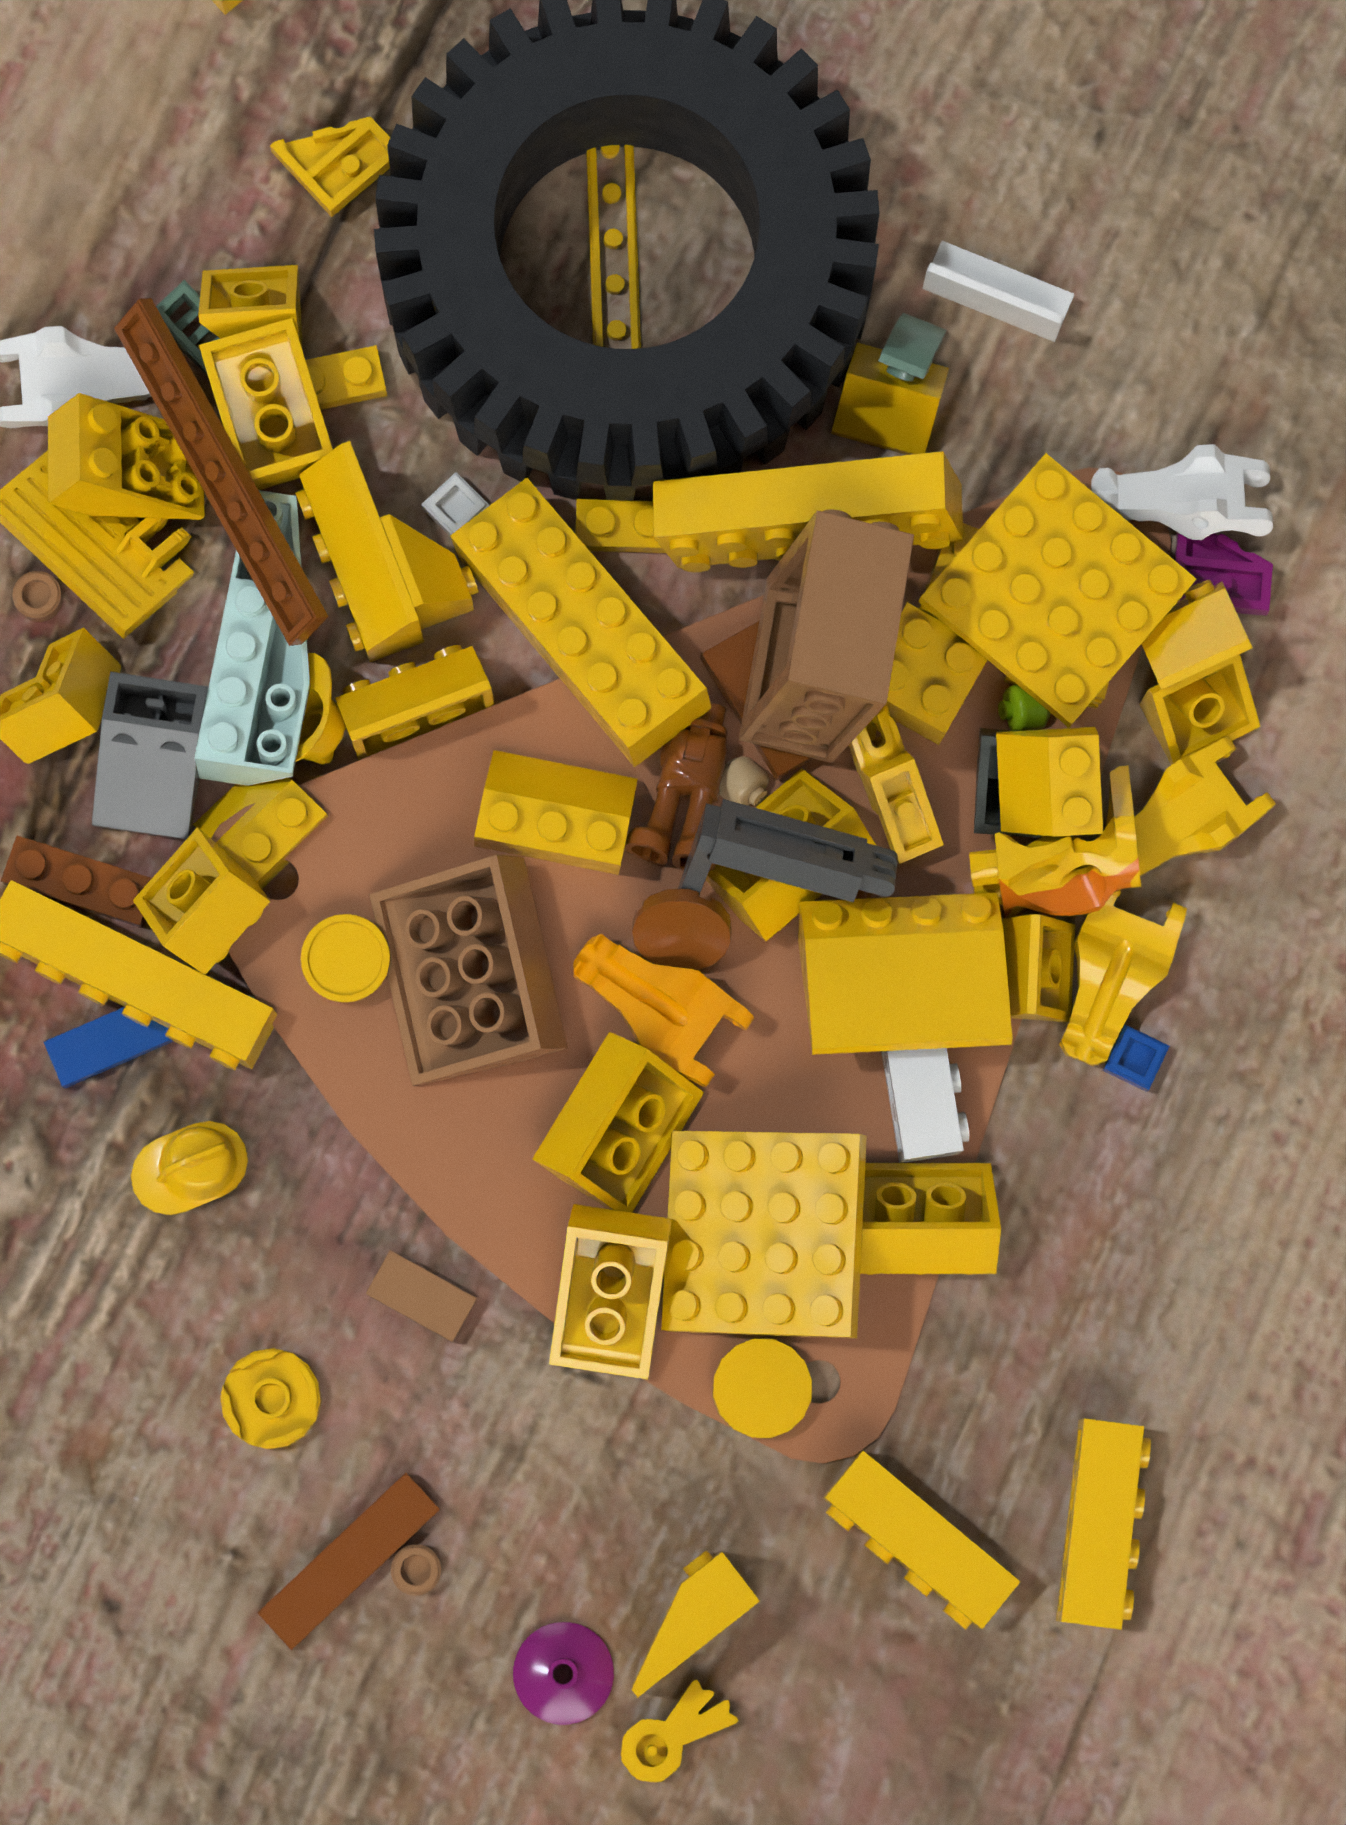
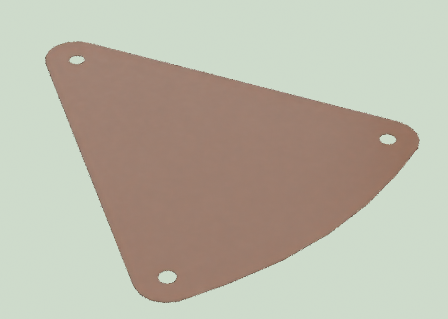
(471, 1138)

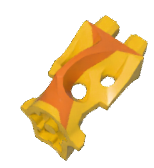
(1064, 871)

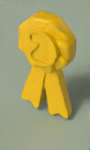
(655, 1747)

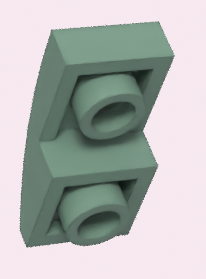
(911, 347)

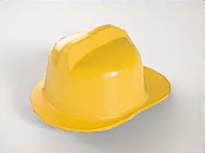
(322, 721)
(189, 1168)

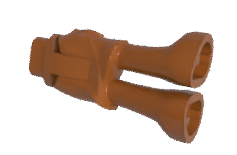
(692, 768)

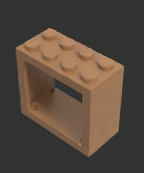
(827, 636)

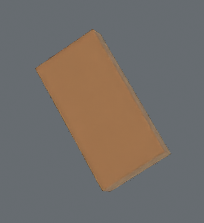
(421, 1296)

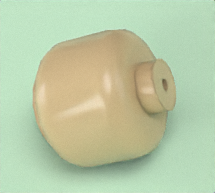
(744, 782)

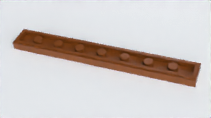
(221, 472)

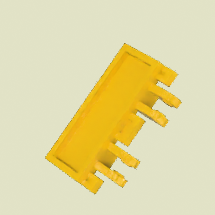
(95, 555)

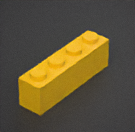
(1101, 1524)
(920, 1540)

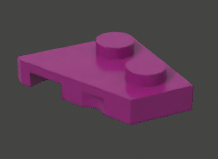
(1222, 560)

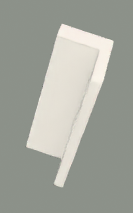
(997, 291)

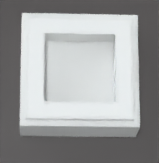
(454, 504)

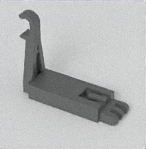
(787, 853)

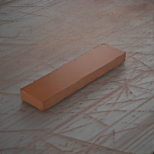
(348, 1561)

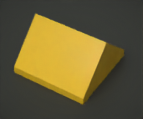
(886, 409)
(1201, 709)
(1039, 967)

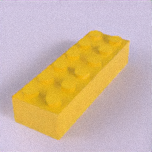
(764, 511)
(581, 622)

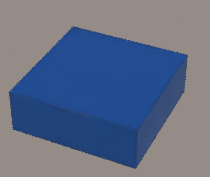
(1136, 1058)

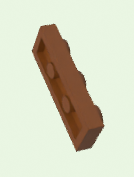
(76, 880)

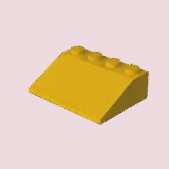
(904, 973)

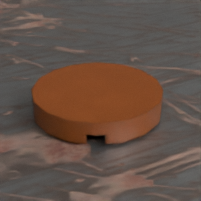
(681, 929)

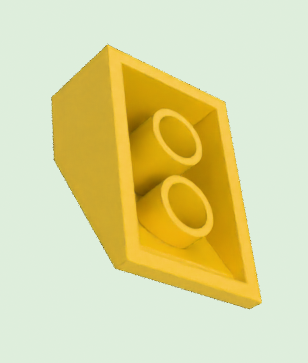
(267, 401)
(610, 1291)
(699, 1611)

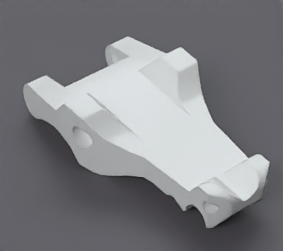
(58, 367)
(1191, 496)

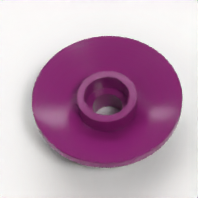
(591, 1669)

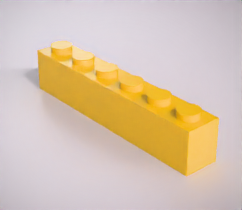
(133, 976)

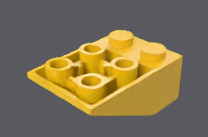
(118, 463)

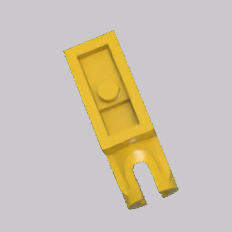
(895, 789)

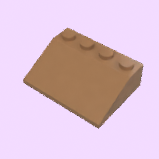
(469, 970)

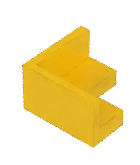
(61, 701)

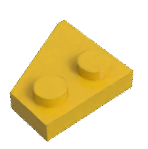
(336, 161)

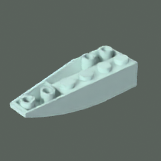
(255, 681)

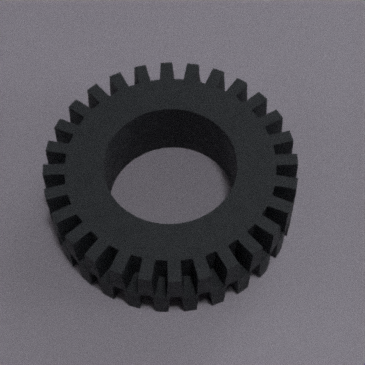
(652, 86)

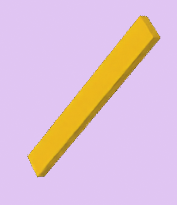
(612, 240)

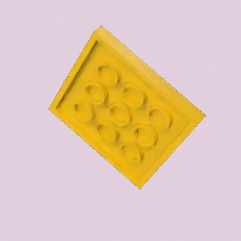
(1057, 590)
(765, 1233)

